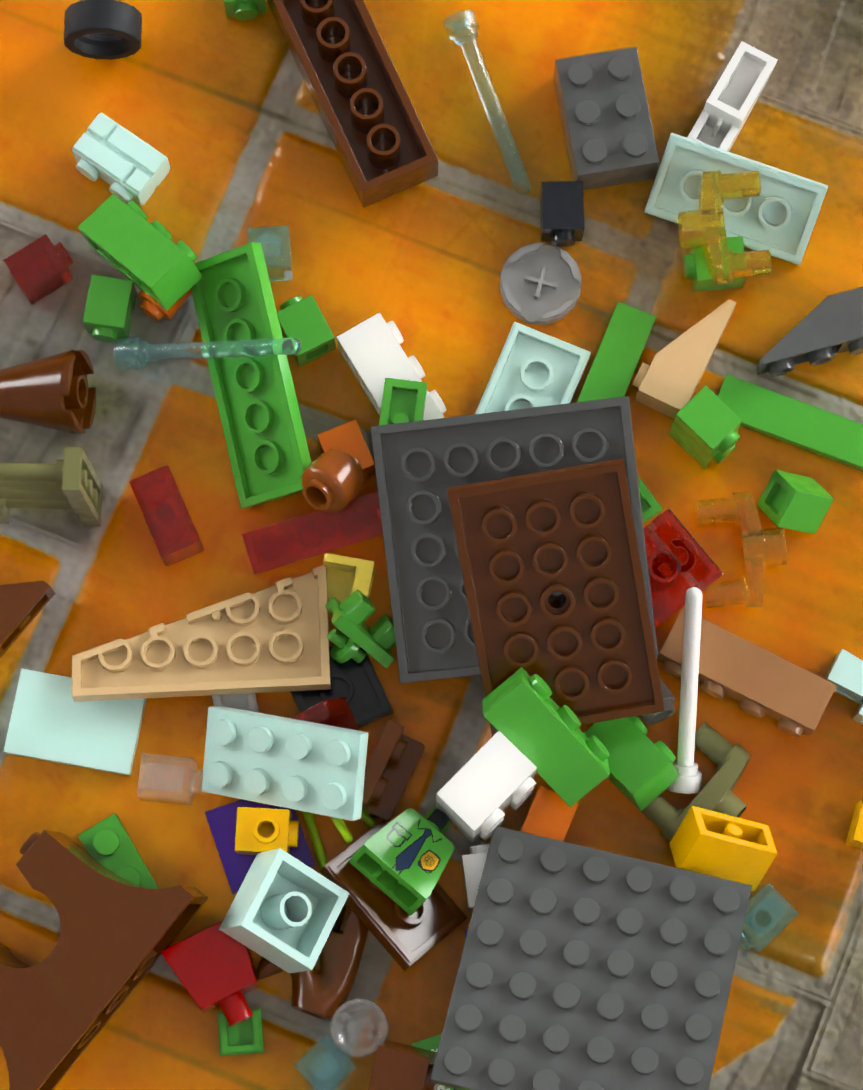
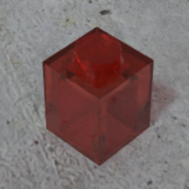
(40, 268)

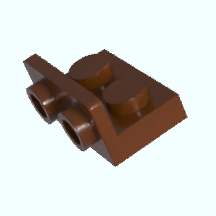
(389, 771)

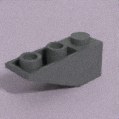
(825, 331)

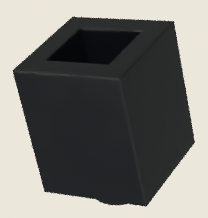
(562, 212)

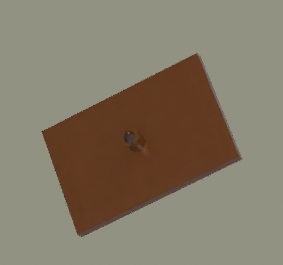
(569, 536)

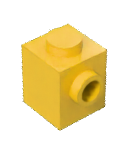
(265, 830)

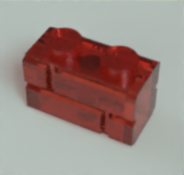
(166, 515)

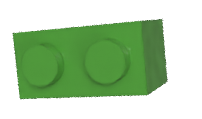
(706, 428)
(635, 762)

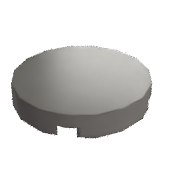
(540, 283)

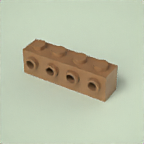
(752, 677)

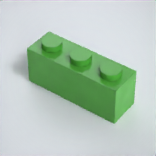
(141, 250)
(547, 735)

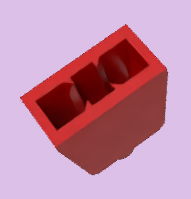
(215, 972)

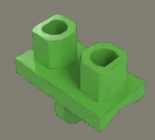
(350, 619)

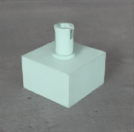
(284, 911)

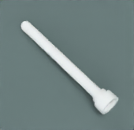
(689, 776)

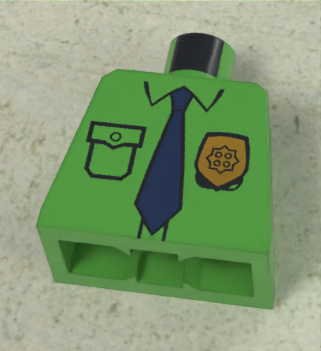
(407, 857)

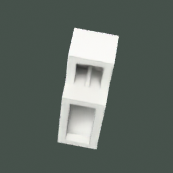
(733, 97)

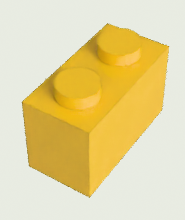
(723, 846)

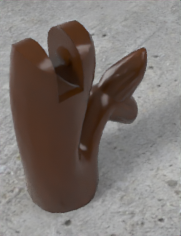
(326, 990)

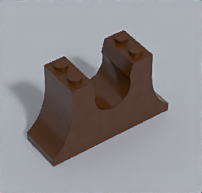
(103, 951)

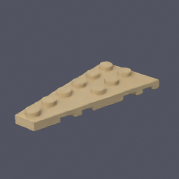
(232, 647)

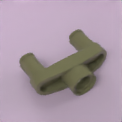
(716, 794)

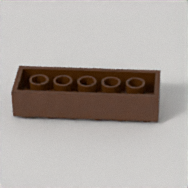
(357, 95)

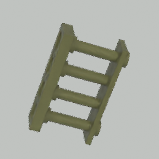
(61, 485)

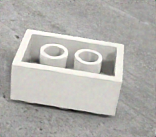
(486, 787)

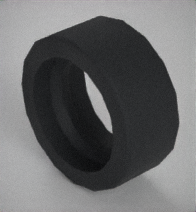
(102, 29)

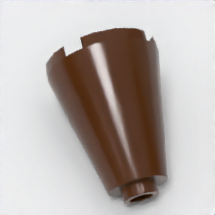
(50, 392)

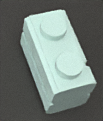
(120, 160)

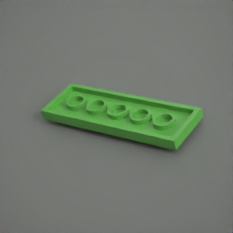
(251, 392)

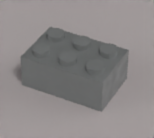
(606, 118)

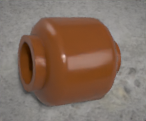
(332, 481)

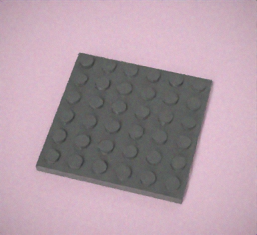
(422, 556)
(590, 972)

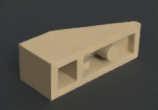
(680, 365)

